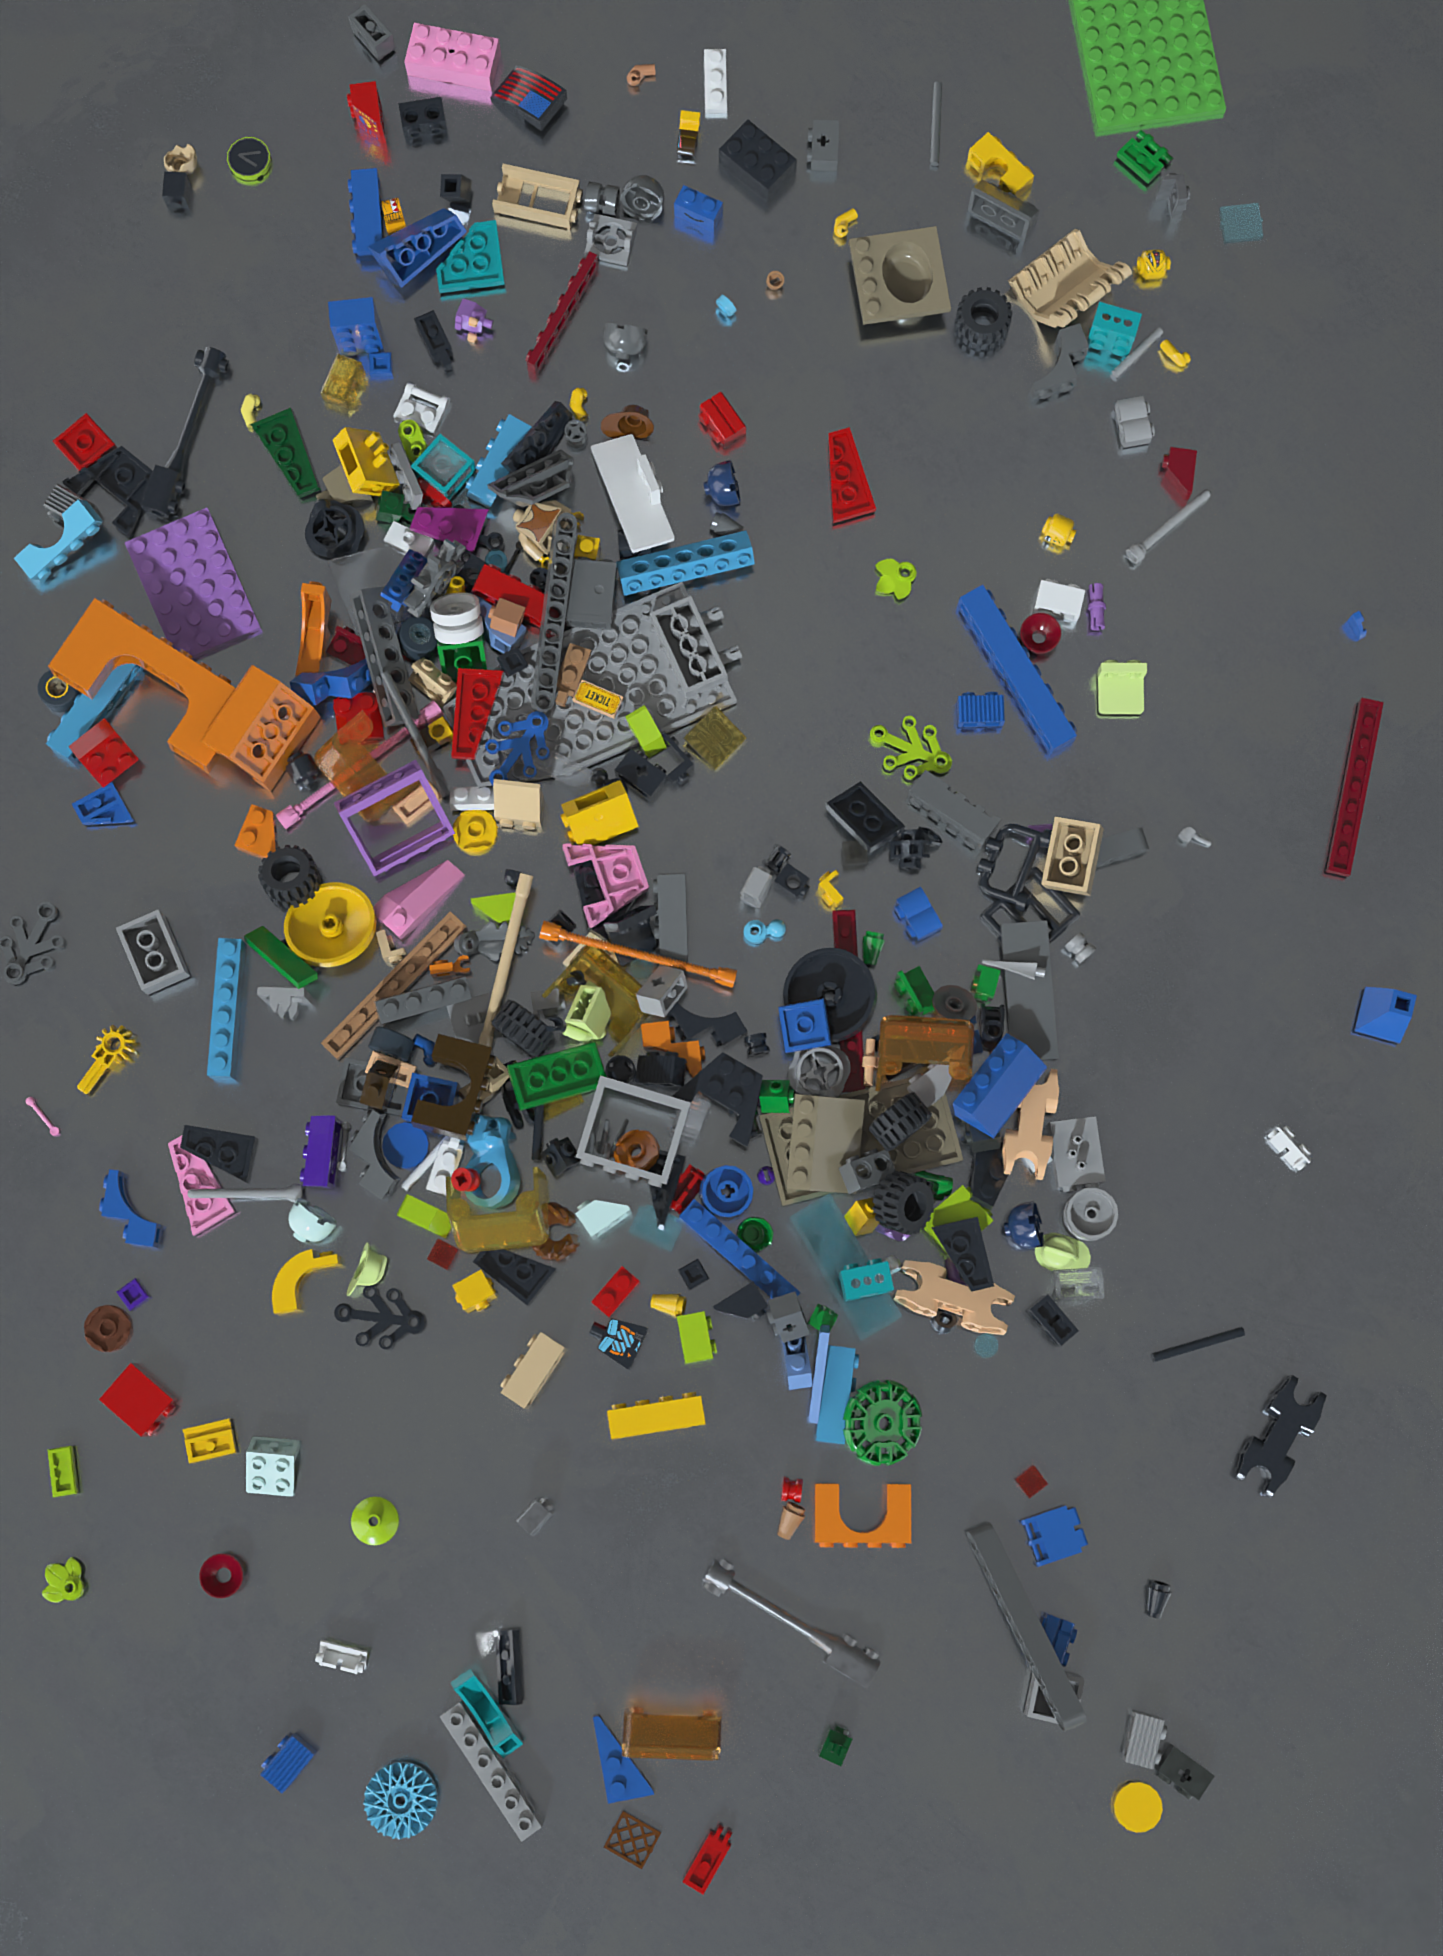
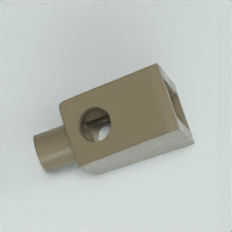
(340, 490)

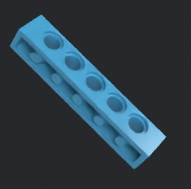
(685, 562)

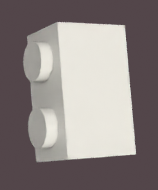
(1059, 600)

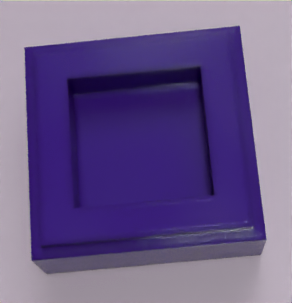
(133, 1294)

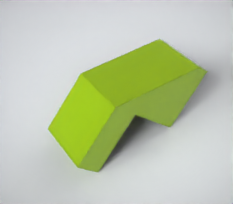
(645, 731)
(424, 1216)

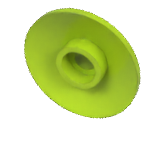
(387, 1520)

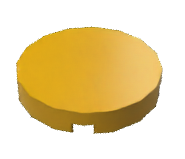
(475, 831)
(1137, 1806)

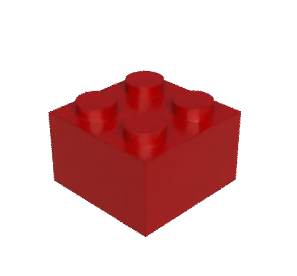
(103, 752)

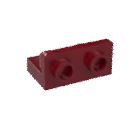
(346, 646)

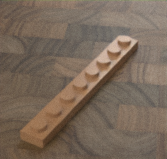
(396, 982)

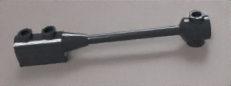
(167, 480)

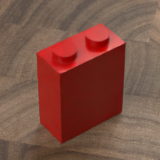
(139, 1400)

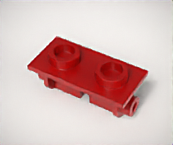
(687, 1188)

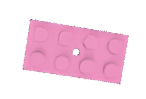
(470, 65)

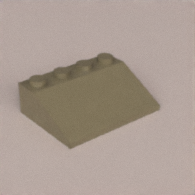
(821, 1140)

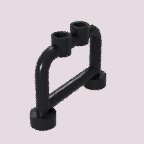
(995, 847)

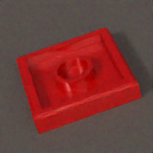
(84, 442)

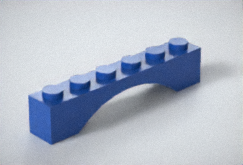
(736, 1251)

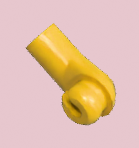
(842, 222)
(1171, 351)
(576, 401)

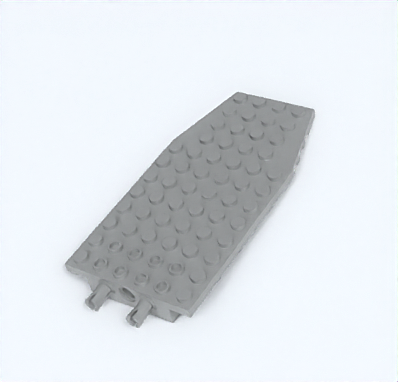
(650, 657)

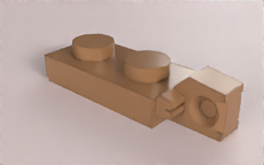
(571, 672)

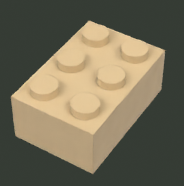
(1072, 856)
(532, 1370)

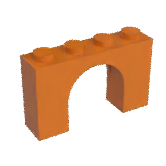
(893, 1529)

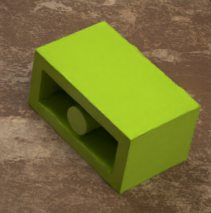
(695, 1337)

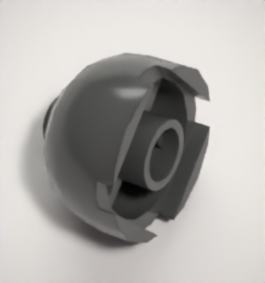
(643, 197)
(624, 339)

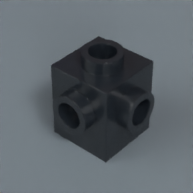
(560, 1156)

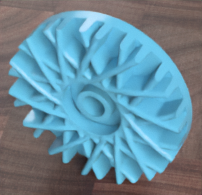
(420, 1800)

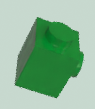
(776, 1096)

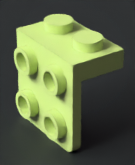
(1121, 687)

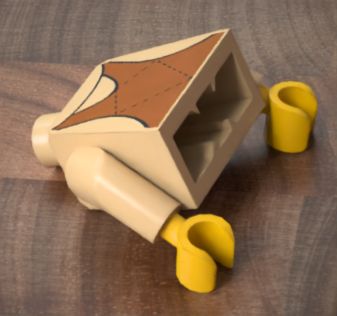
(537, 526)

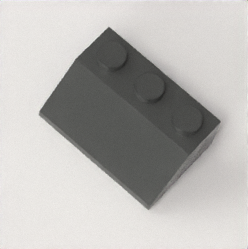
(1002, 209)

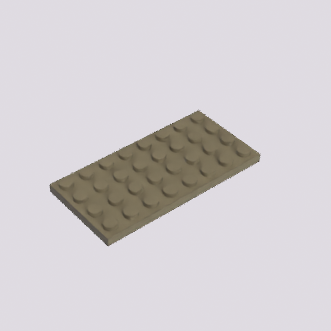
(926, 1149)

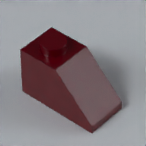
(1180, 469)

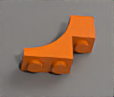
(659, 1037)

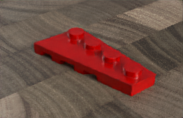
(848, 480)
(473, 707)

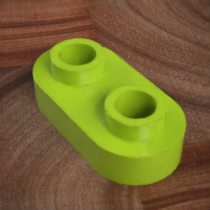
(413, 440)

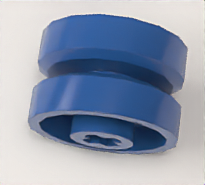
(739, 1188)

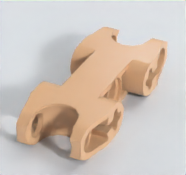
(1028, 1138)
(938, 1292)

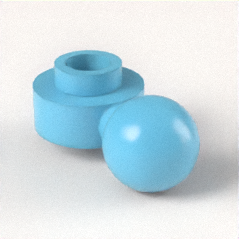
(775, 928)

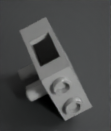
(1076, 1154)

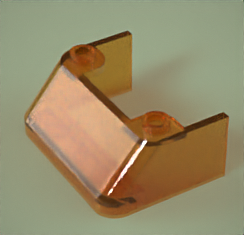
(926, 1042)
(672, 1735)

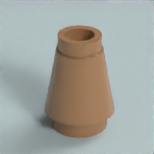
(790, 1520)

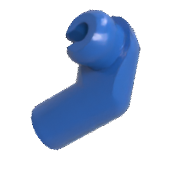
(427, 1046)

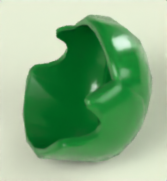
(755, 1233)

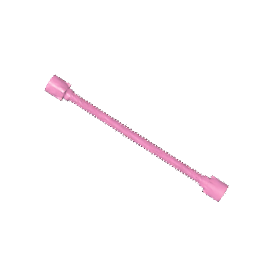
(290, 814)

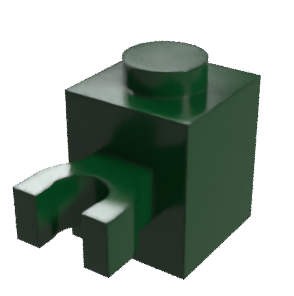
(391, 507)
(835, 1745)

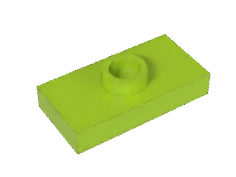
(62, 1471)

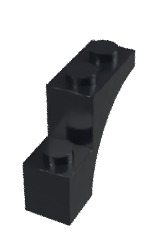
(690, 1026)

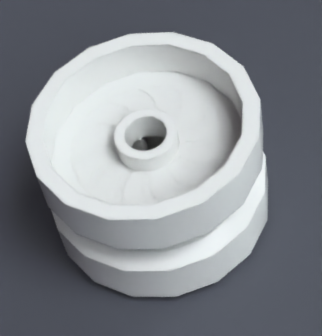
(457, 618)

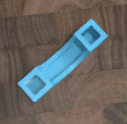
(79, 523)

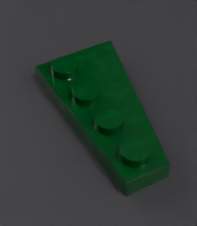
(286, 445)

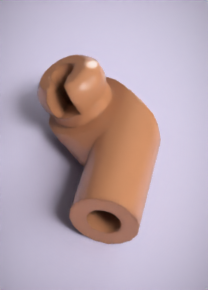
(638, 72)

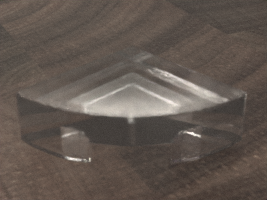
(486, 1642)

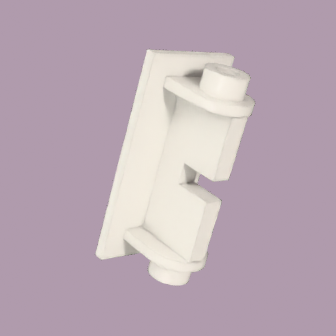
(1285, 1138)
(352, 1658)

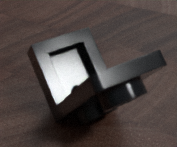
(682, 771)

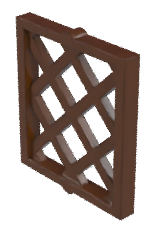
(649, 1849)

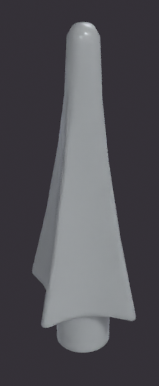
(1027, 969)

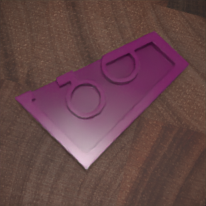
(451, 524)

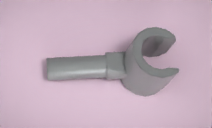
(1189, 833)

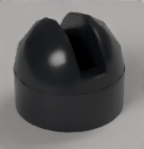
(511, 877)

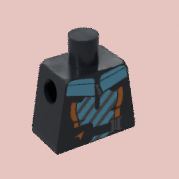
(619, 1340)

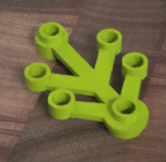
(913, 749)

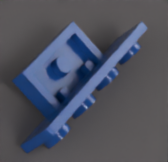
(400, 583)

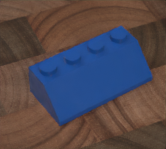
(999, 1086)

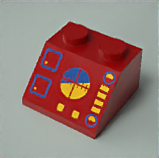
(367, 109)

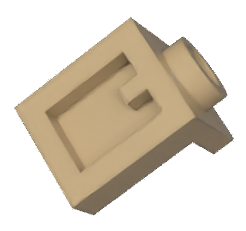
(386, 944)

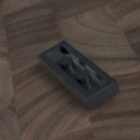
(509, 1667)

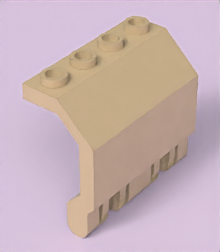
(1065, 281)

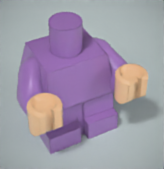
(472, 318)

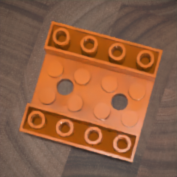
(253, 720)

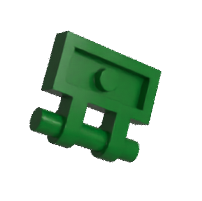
(1141, 160)

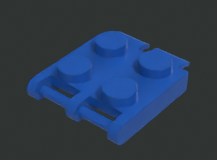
(1055, 1534)

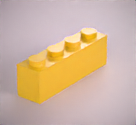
(656, 1417)

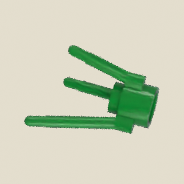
(941, 1184)

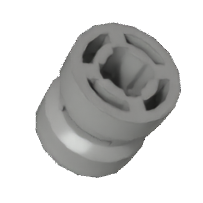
(1080, 947)

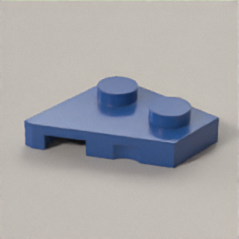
(102, 807)

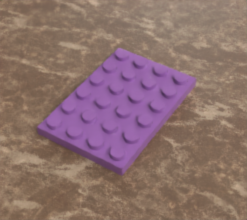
(193, 584)

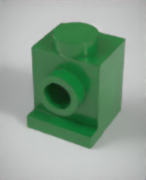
(985, 983)
(822, 1316)

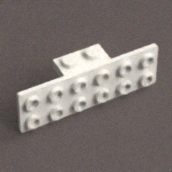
(633, 492)

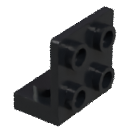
(632, 931)

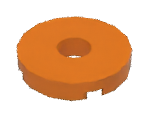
(632, 1140)

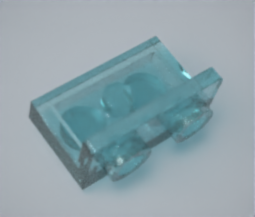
(646, 1228)

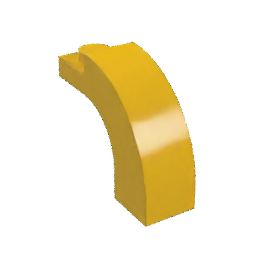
(287, 1283)

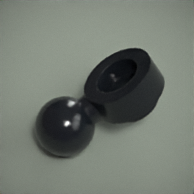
(601, 778)
(947, 1317)

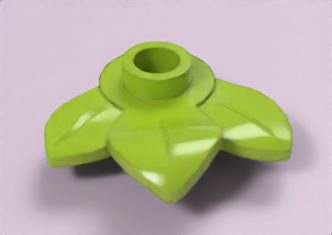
(893, 580)
(61, 1578)

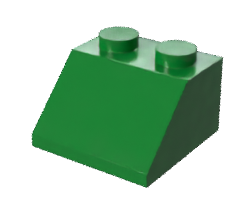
(464, 655)

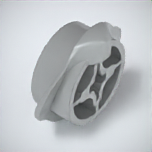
(840, 1062)

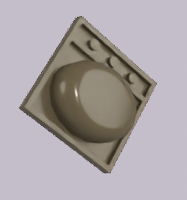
(899, 275)

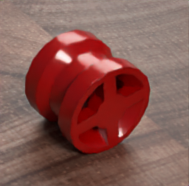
(470, 1176)
(792, 1489)

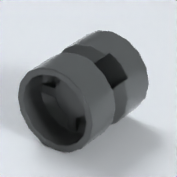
(594, 198)

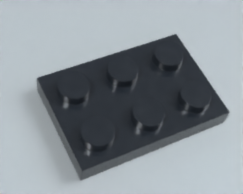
(865, 817)

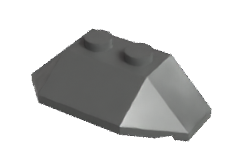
(536, 480)

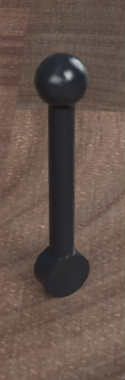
(518, 548)

